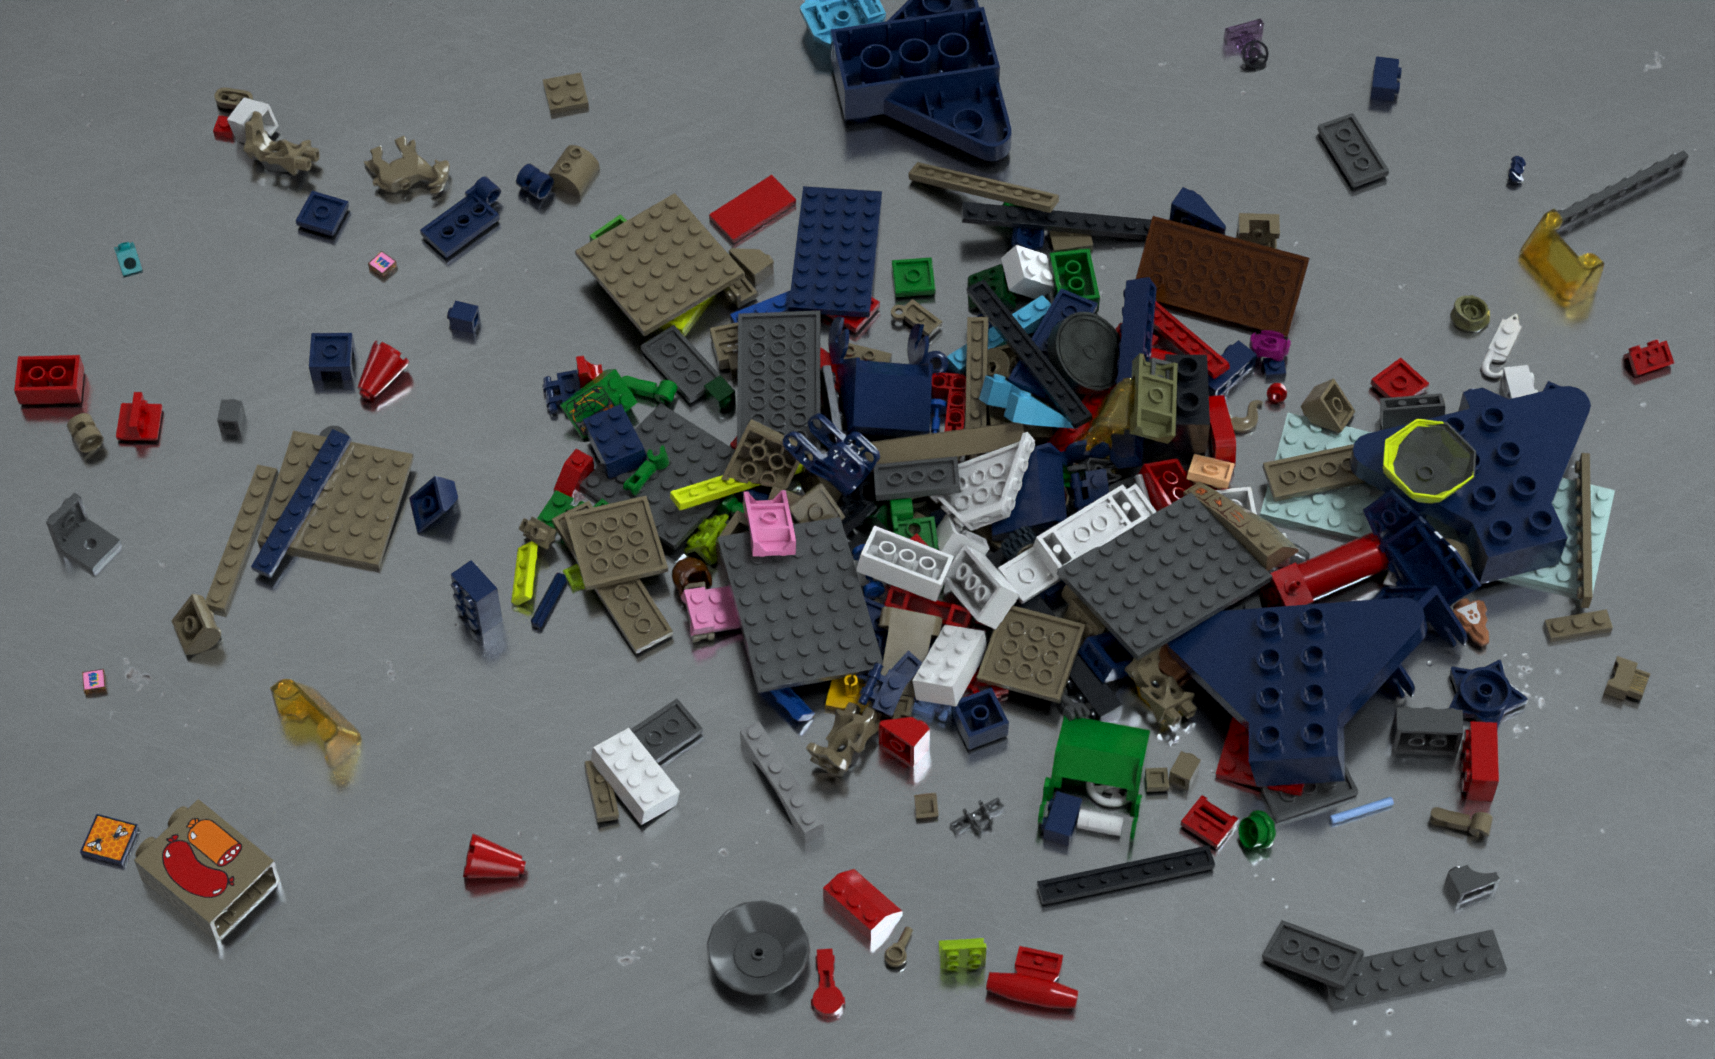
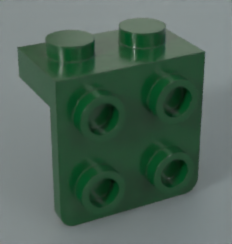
(997, 281)

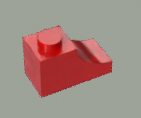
(586, 370)

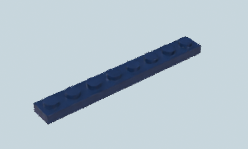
(301, 503)

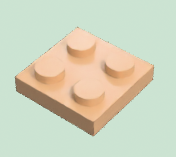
(1210, 471)

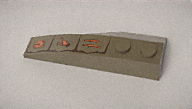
(1252, 531)

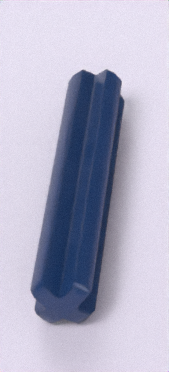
(548, 600)

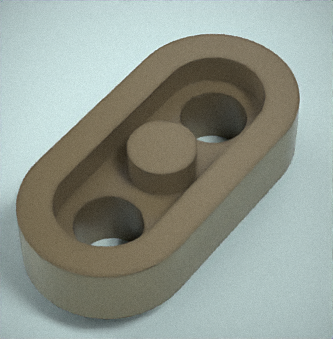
(232, 95)

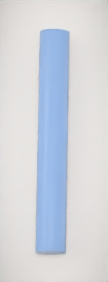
(1351, 813)

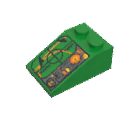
(597, 396)

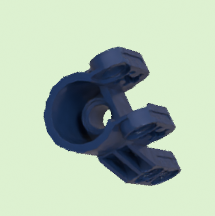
(843, 463)

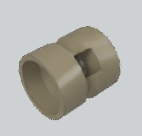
(85, 432)

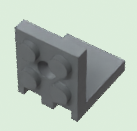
(74, 531)

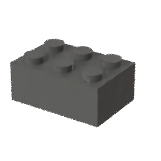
(1427, 730)

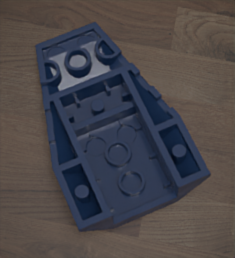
(1417, 550)

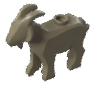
(406, 170)

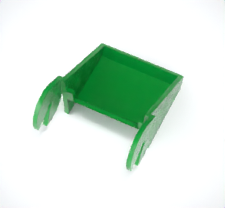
(1099, 755)

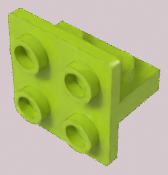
(705, 539)

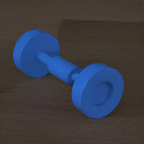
(938, 407)
(873, 588)

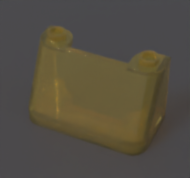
(1557, 265)
(1110, 415)
(333, 729)

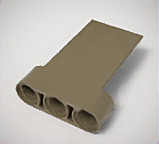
(907, 632)

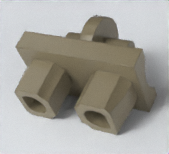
(538, 531)

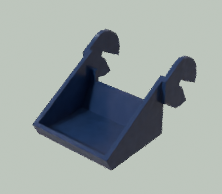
(884, 395)
(1042, 494)

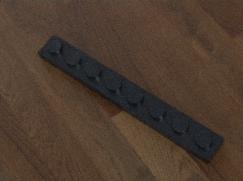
(1125, 875)

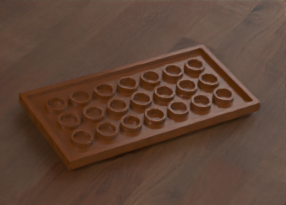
(1223, 275)

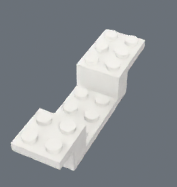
(1088, 528)

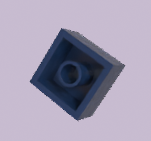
(980, 718)

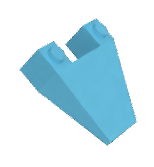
(1020, 404)

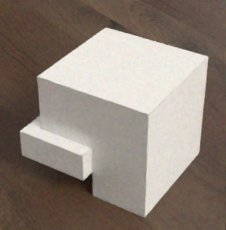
(244, 113)

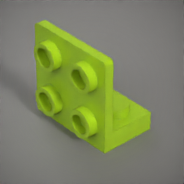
(962, 953)

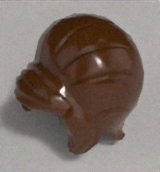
(690, 571)

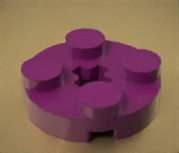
(1270, 345)

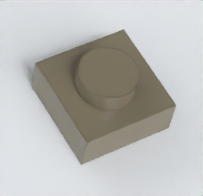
(1156, 779)
(926, 805)

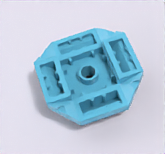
(834, 14)

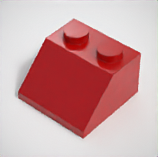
(905, 738)

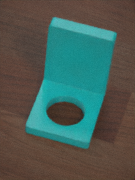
(124, 251)

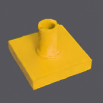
(844, 691)

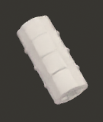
(1100, 822)

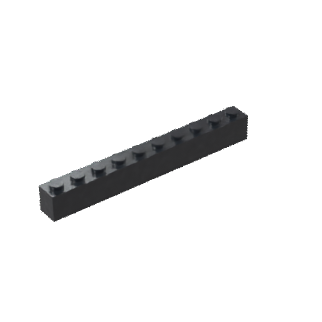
(1082, 680)

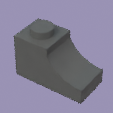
(1468, 884)

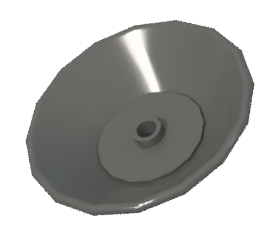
(754, 929)

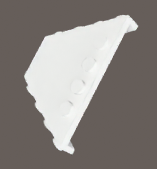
(988, 485)

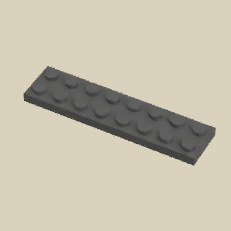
(1421, 969)

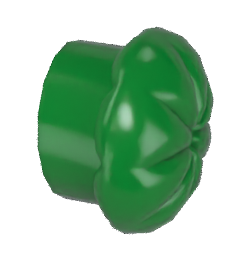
(1257, 830)

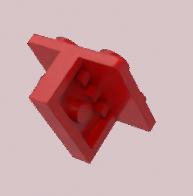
(139, 420)

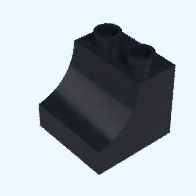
(1191, 413)

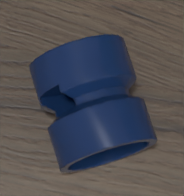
(534, 181)

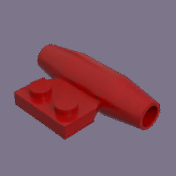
(1034, 980)

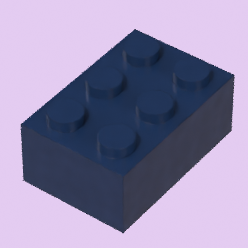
(615, 441)
(476, 597)

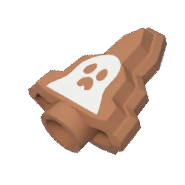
(1473, 619)

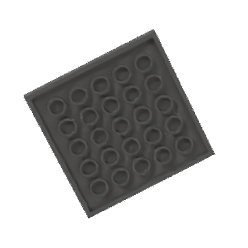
(692, 459)

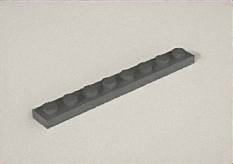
(1622, 189)

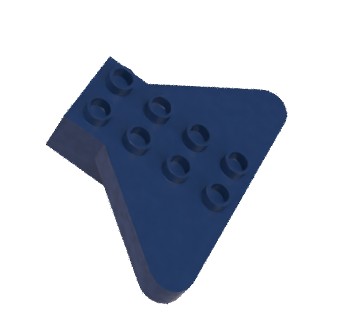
(928, 70)
(1518, 469)
(1299, 676)

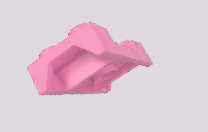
(770, 525)
(710, 610)

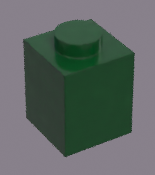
(719, 394)

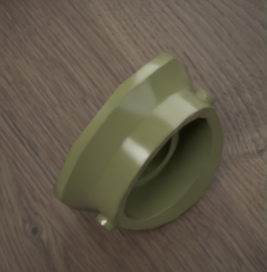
(1470, 314)

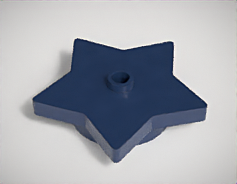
(1484, 693)

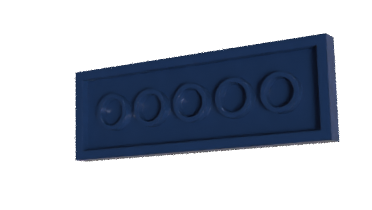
(1062, 307)

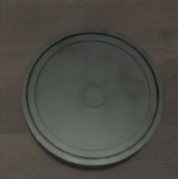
(1085, 352)

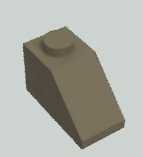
(754, 263)

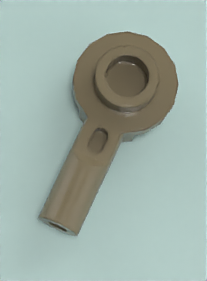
(896, 954)

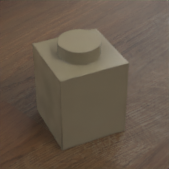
(1184, 770)

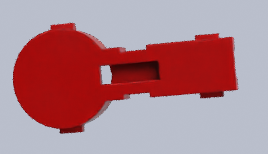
(827, 997)

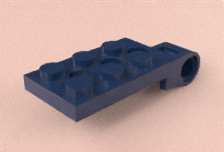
(478, 196)

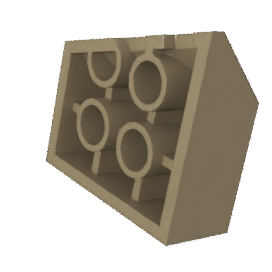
(762, 458)

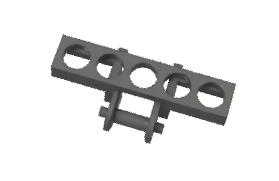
(985, 818)

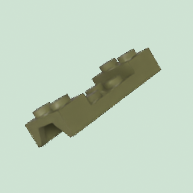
(1154, 401)

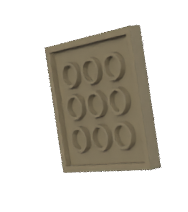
(616, 543)
(1032, 654)

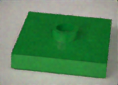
(913, 277)

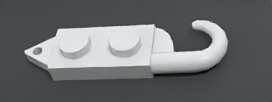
(1501, 345)

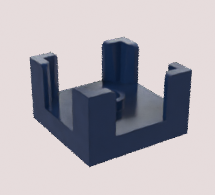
(331, 353)

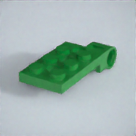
(902, 518)

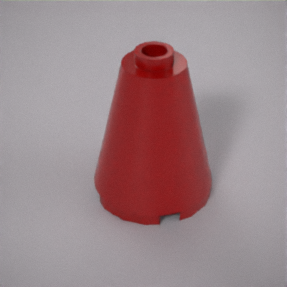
(380, 369)
(491, 860)

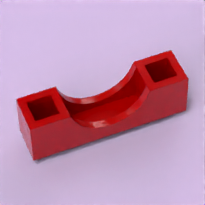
(950, 613)

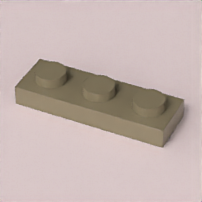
(1578, 625)
(601, 794)

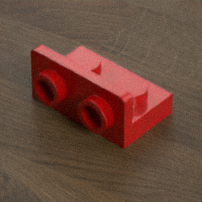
(1649, 358)

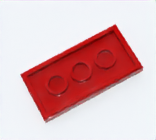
(752, 209)

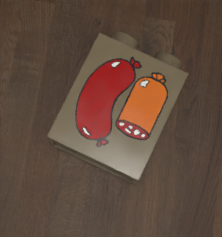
(206, 869)

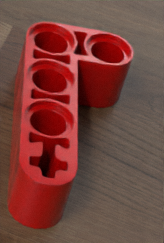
(949, 391)
(1221, 430)

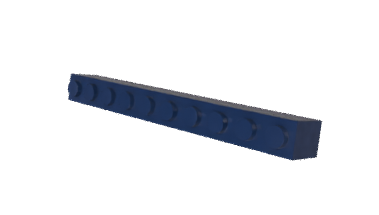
(1135, 339)

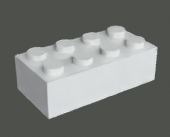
(904, 563)
(980, 587)
(950, 665)
(635, 776)

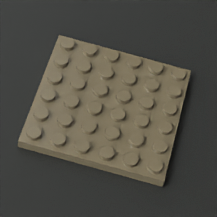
(659, 264)
(355, 506)

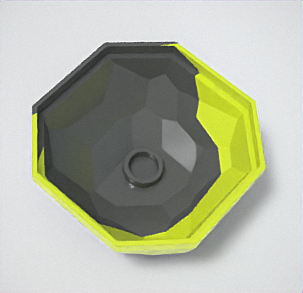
(1428, 460)

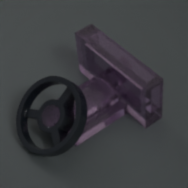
(1244, 38)

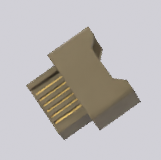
(1627, 680)

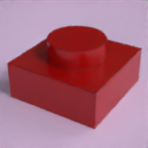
(223, 128)

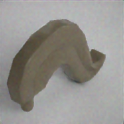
(1248, 423)

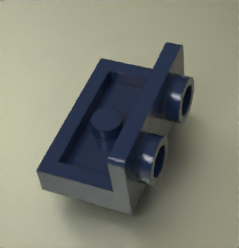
(1028, 238)

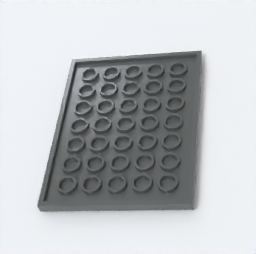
(1164, 576)
(801, 610)

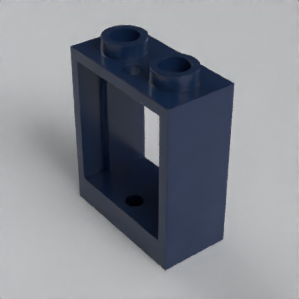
(1106, 669)

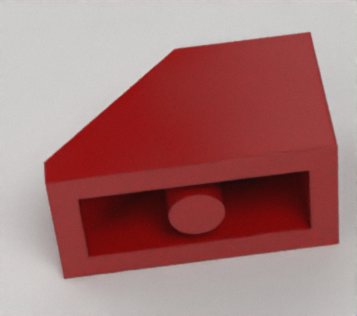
(573, 472)

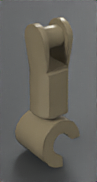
(1480, 821)

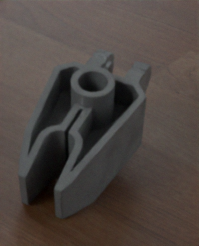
(1093, 464)

